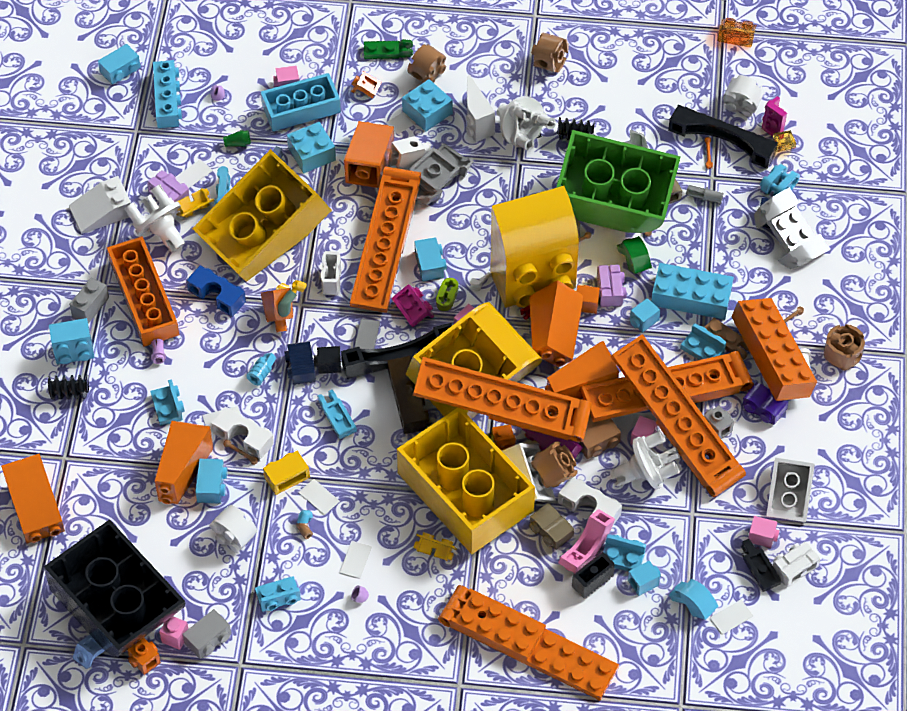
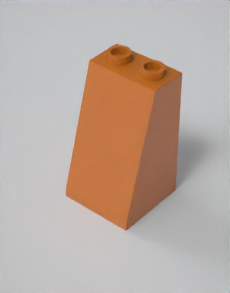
(368, 154)
(555, 322)
(588, 368)
(180, 459)
(33, 498)

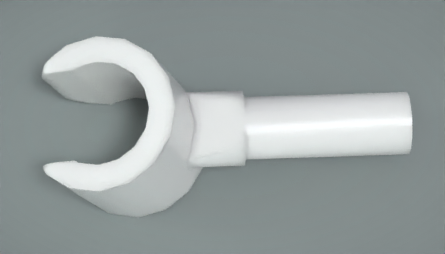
(477, 284)

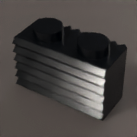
(593, 575)

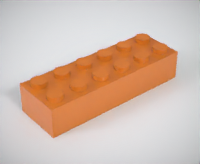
(143, 291)
(774, 349)

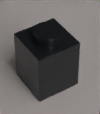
(328, 360)

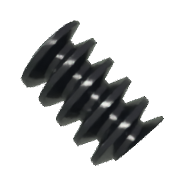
(565, 128)
(68, 387)

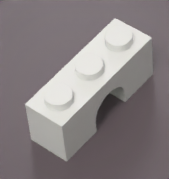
(231, 423)
(577, 493)

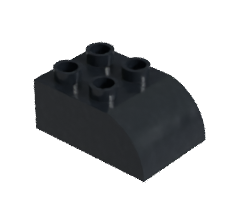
(112, 589)

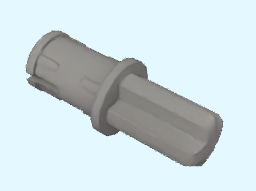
(705, 194)

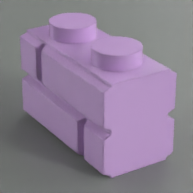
(170, 186)
(610, 284)

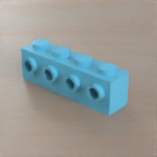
(166, 94)

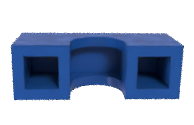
(205, 281)

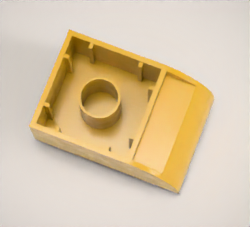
(482, 344)

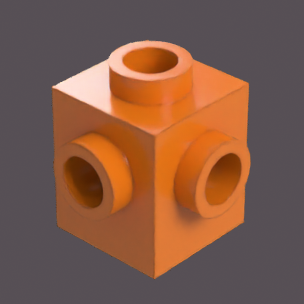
(144, 656)

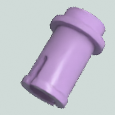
(158, 355)

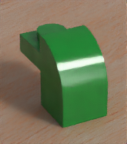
(635, 254)

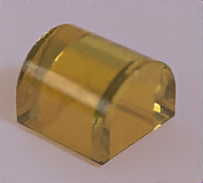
(785, 140)

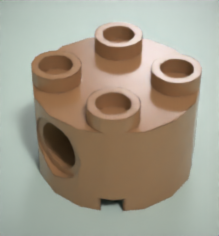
(550, 52)
(427, 63)
(844, 346)
(554, 465)

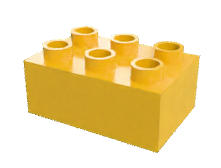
(465, 480)

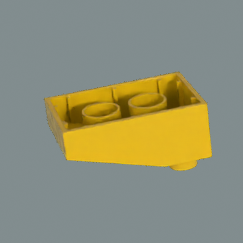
(262, 217)

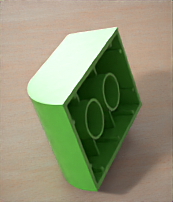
(617, 183)

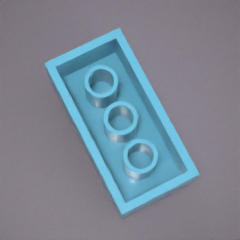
(300, 102)
(692, 291)

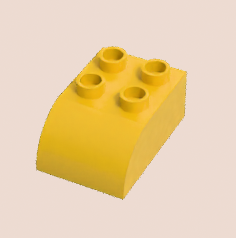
(533, 245)

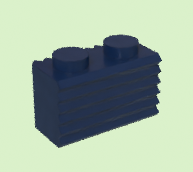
(301, 363)

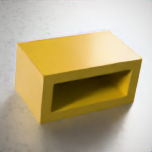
(286, 472)

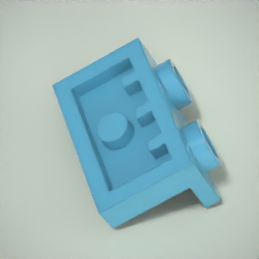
(703, 344)
(167, 404)
(624, 552)
(278, 594)

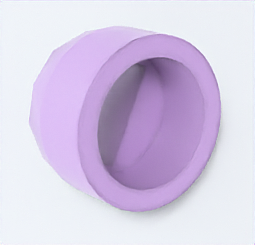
(220, 95)
(359, 594)

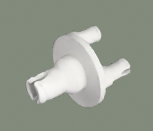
(523, 121)
(159, 220)
(646, 463)

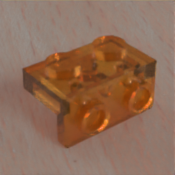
(736, 32)

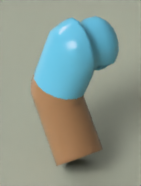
(302, 523)

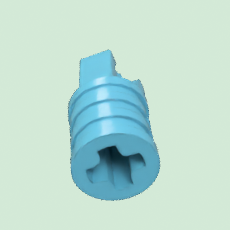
(261, 369)

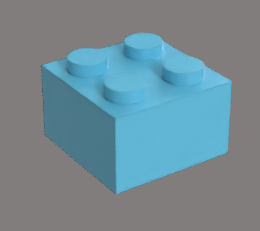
(427, 105)
(311, 147)
(71, 341)

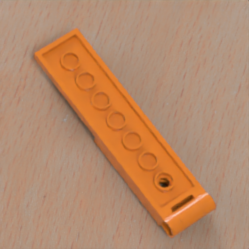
(385, 239)
(700, 379)
(503, 400)
(678, 416)
(527, 641)

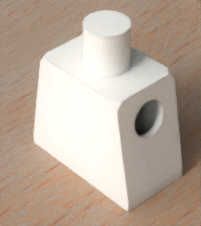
(406, 152)

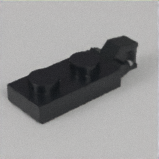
(760, 566)

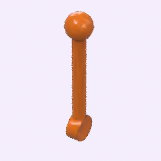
(709, 164)

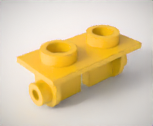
(200, 200)
(442, 547)

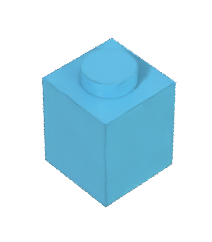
(644, 315)
(644, 578)

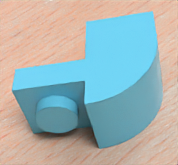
(696, 597)

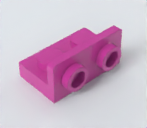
(774, 117)
(412, 305)

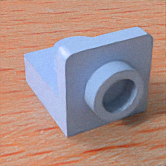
(86, 651)

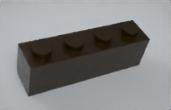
(409, 407)

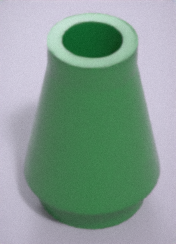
(237, 139)

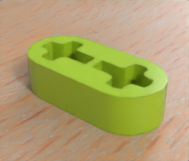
(450, 295)

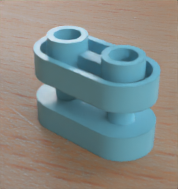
(778, 174)

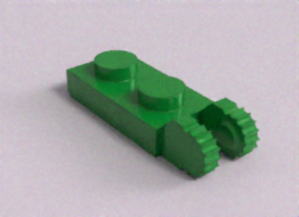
(388, 49)

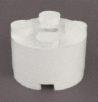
(743, 95)
(233, 528)

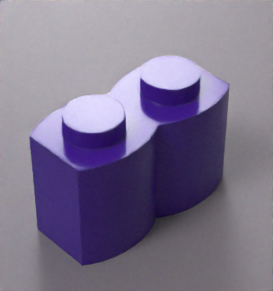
(762, 403)

